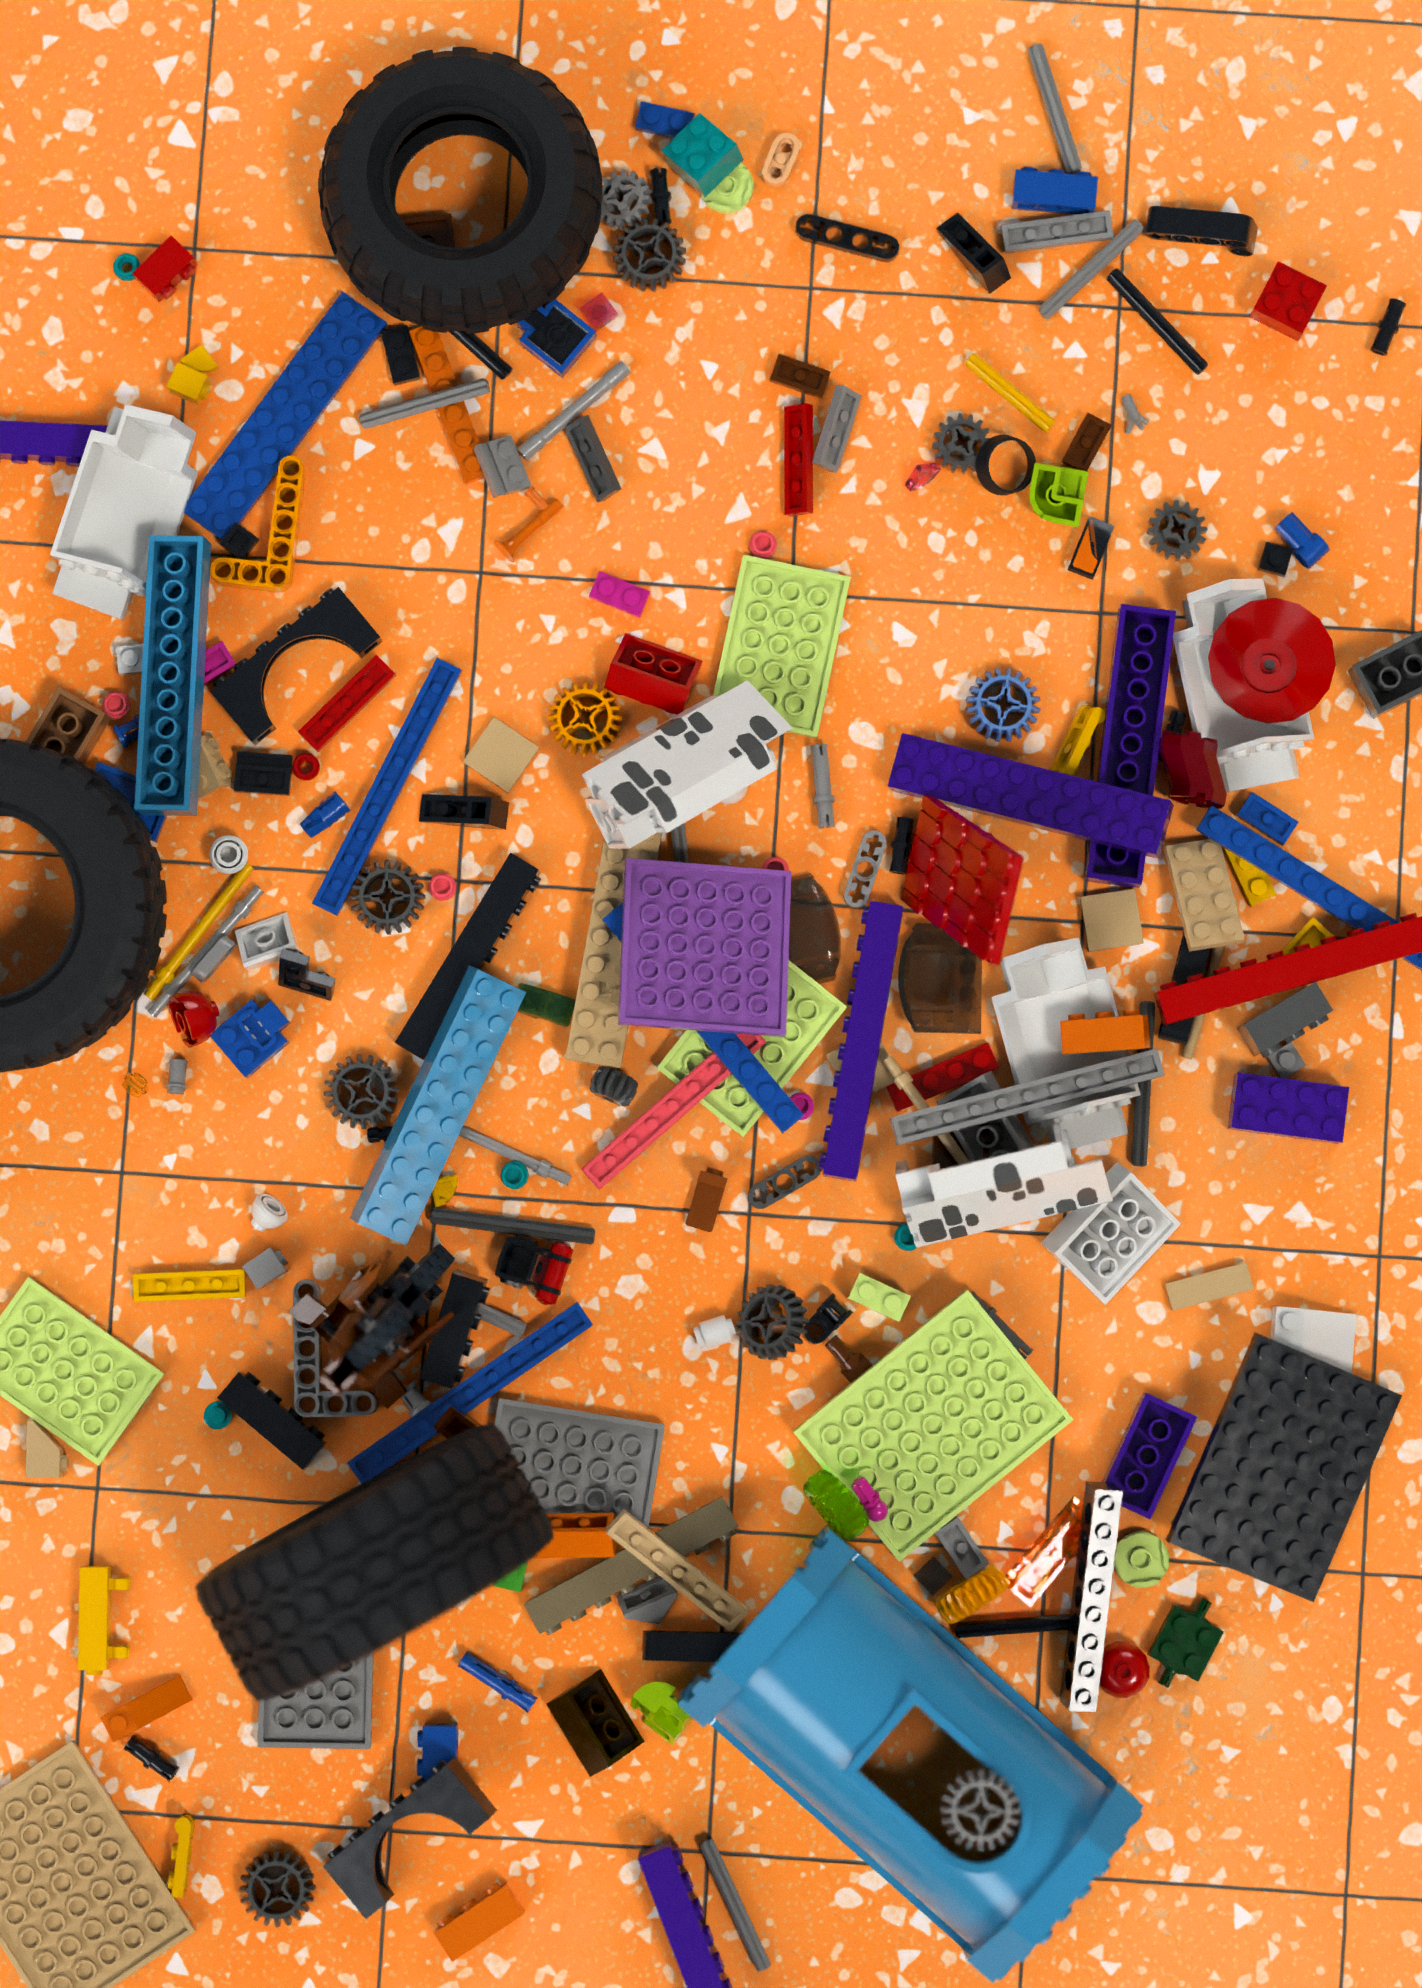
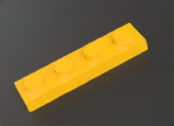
(189, 1285)

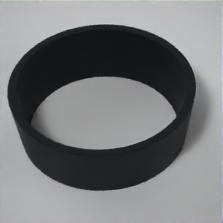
(982, 465)

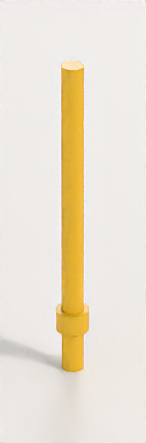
(165, 974)

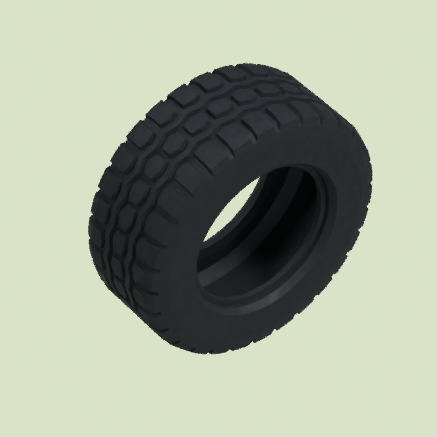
(114, 914)
(375, 1563)

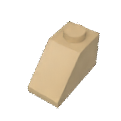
(43, 1453)

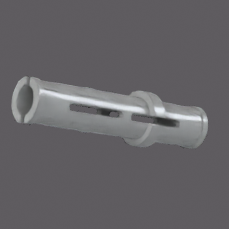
(823, 795)

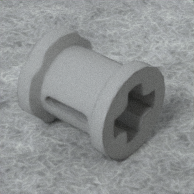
(414, 1399)

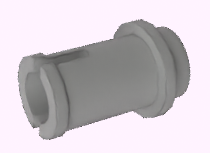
(177, 1077)

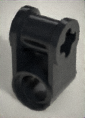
(827, 1319)

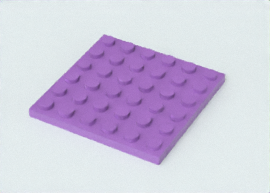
(704, 947)

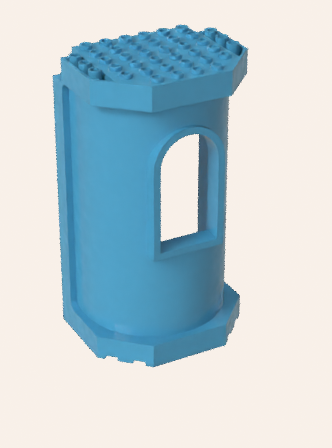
(831, 1678)

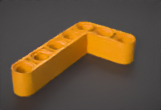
(277, 538)

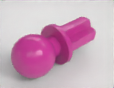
(869, 1499)

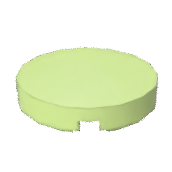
(732, 192)
(1141, 1559)

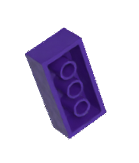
(1288, 1108)
(1148, 1453)

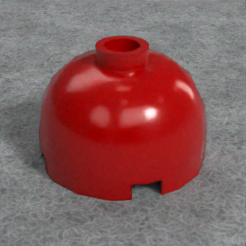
(194, 1016)
(1123, 1670)

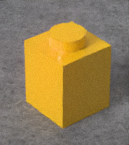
(189, 384)

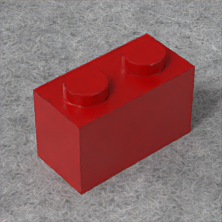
(165, 269)

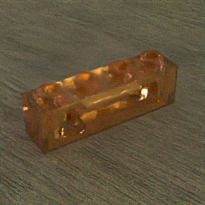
(1047, 1554)

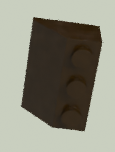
(595, 1723)

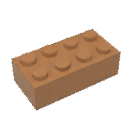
(69, 726)

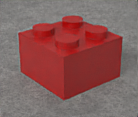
(1288, 301)

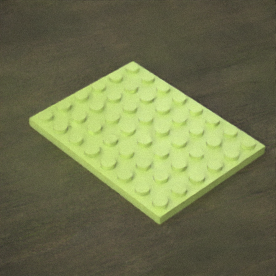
(935, 1422)

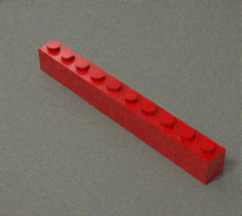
(1289, 971)

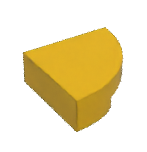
(200, 360)
(444, 1189)

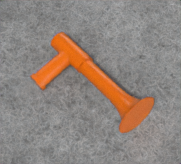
(547, 511)

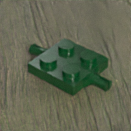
(1185, 1643)

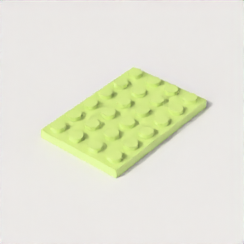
(784, 637)
(809, 1018)
(70, 1372)

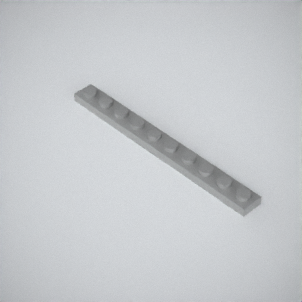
(1026, 1097)

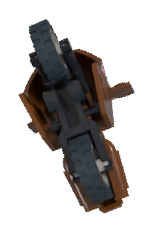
(376, 1325)

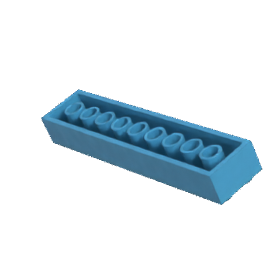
(172, 676)
(437, 1105)

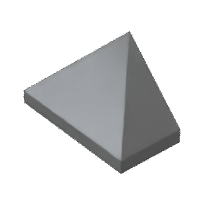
(648, 1601)

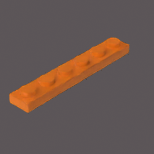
(454, 416)

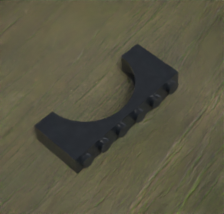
(330, 619)
(445, 1793)

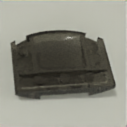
(813, 930)
(939, 983)

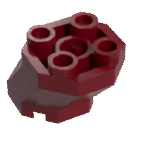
(1192, 769)

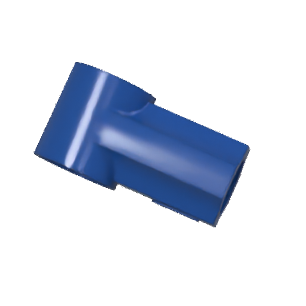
(1306, 546)

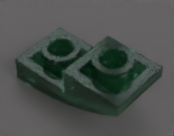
(546, 1005)

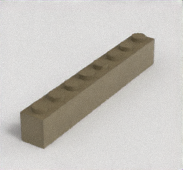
(621, 1572)

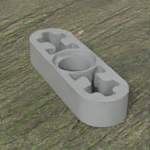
(864, 847)

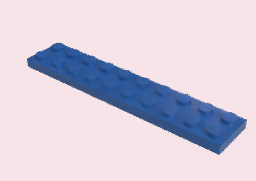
(284, 416)

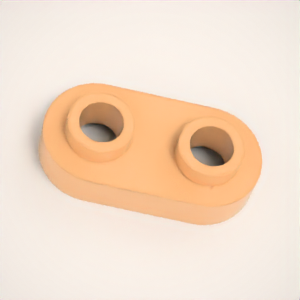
(779, 160)

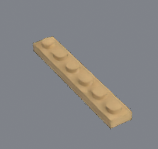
(677, 1570)

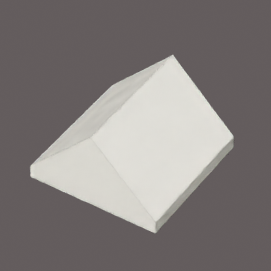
(265, 940)

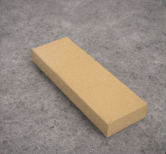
(1209, 1286)

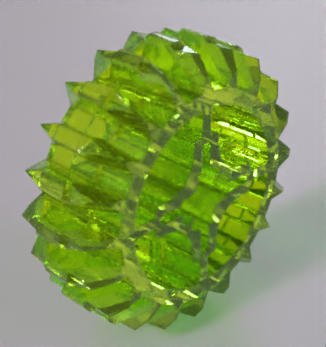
(836, 1504)

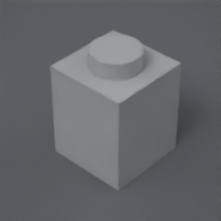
(266, 1267)

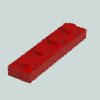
(798, 460)
(347, 703)
(946, 1075)

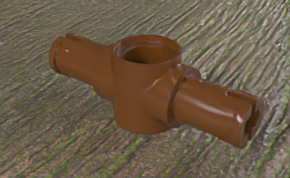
(851, 1363)

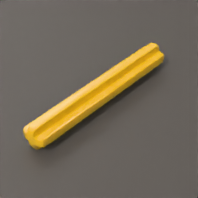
(1010, 392)

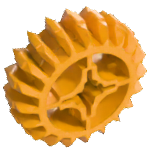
(574, 725)
(971, 1594)

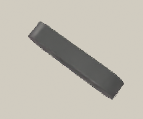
(763, 1187)

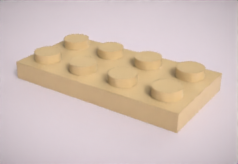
(1204, 894)

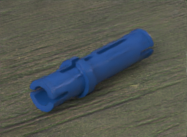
(498, 1682)

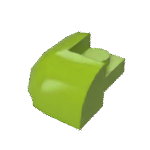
(1058, 493)
(661, 1710)

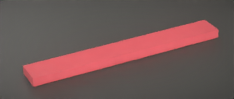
(662, 1116)

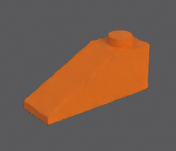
(146, 1708)

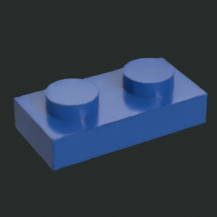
(662, 120)
(1267, 818)

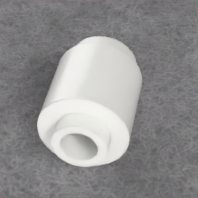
(714, 1332)

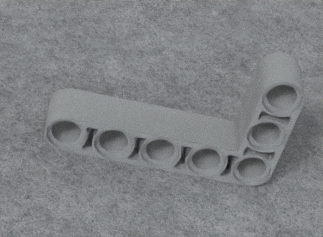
(314, 1362)

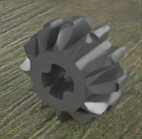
(613, 1086)

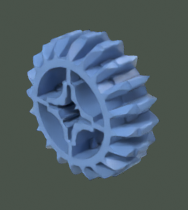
(990, 703)

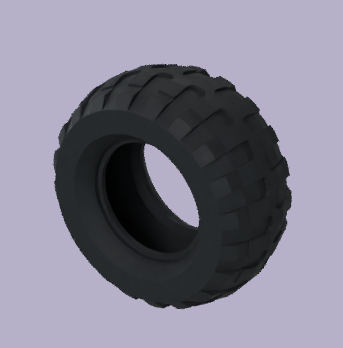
(444, 98)

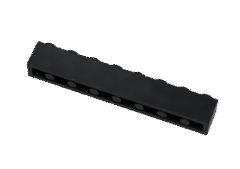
(472, 948)

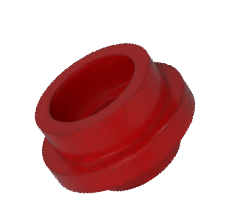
(306, 758)

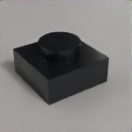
(239, 541)
(1275, 559)

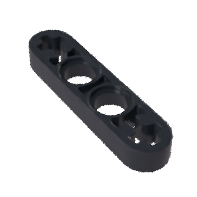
(848, 233)

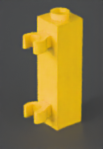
(95, 1619)

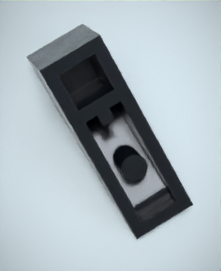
(975, 253)
(464, 811)

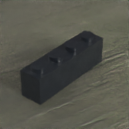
(453, 1340)
(272, 1420)

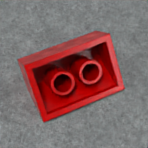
(652, 674)

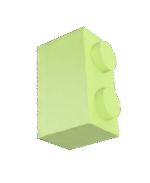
(879, 1297)

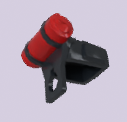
(535, 1267)

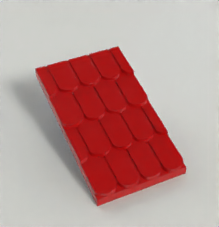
(962, 879)

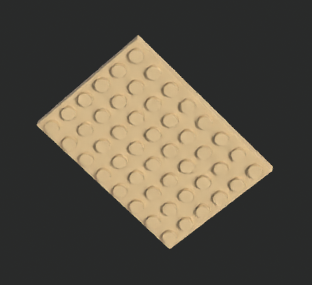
(76, 1881)

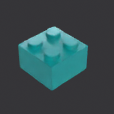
(702, 155)

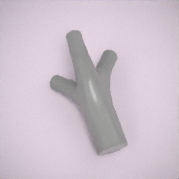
(1133, 414)

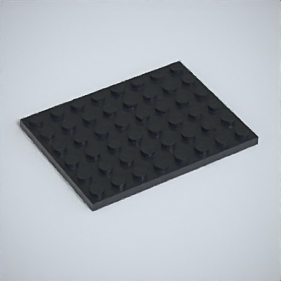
(1283, 1467)

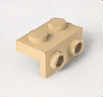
(213, 770)

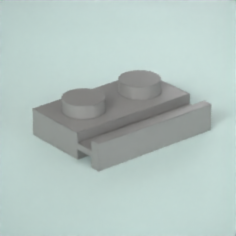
(502, 466)

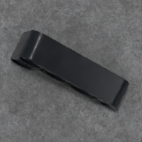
(1204, 227)

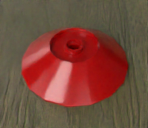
(1279, 633)

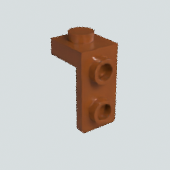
(706, 1199)

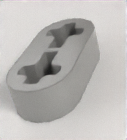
(214, 959)

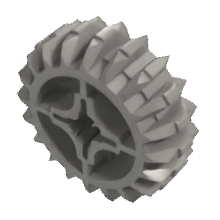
(966, 1809)

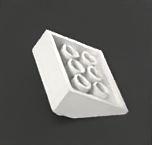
(1112, 1239)
(1316, 1333)

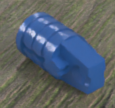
(325, 815)

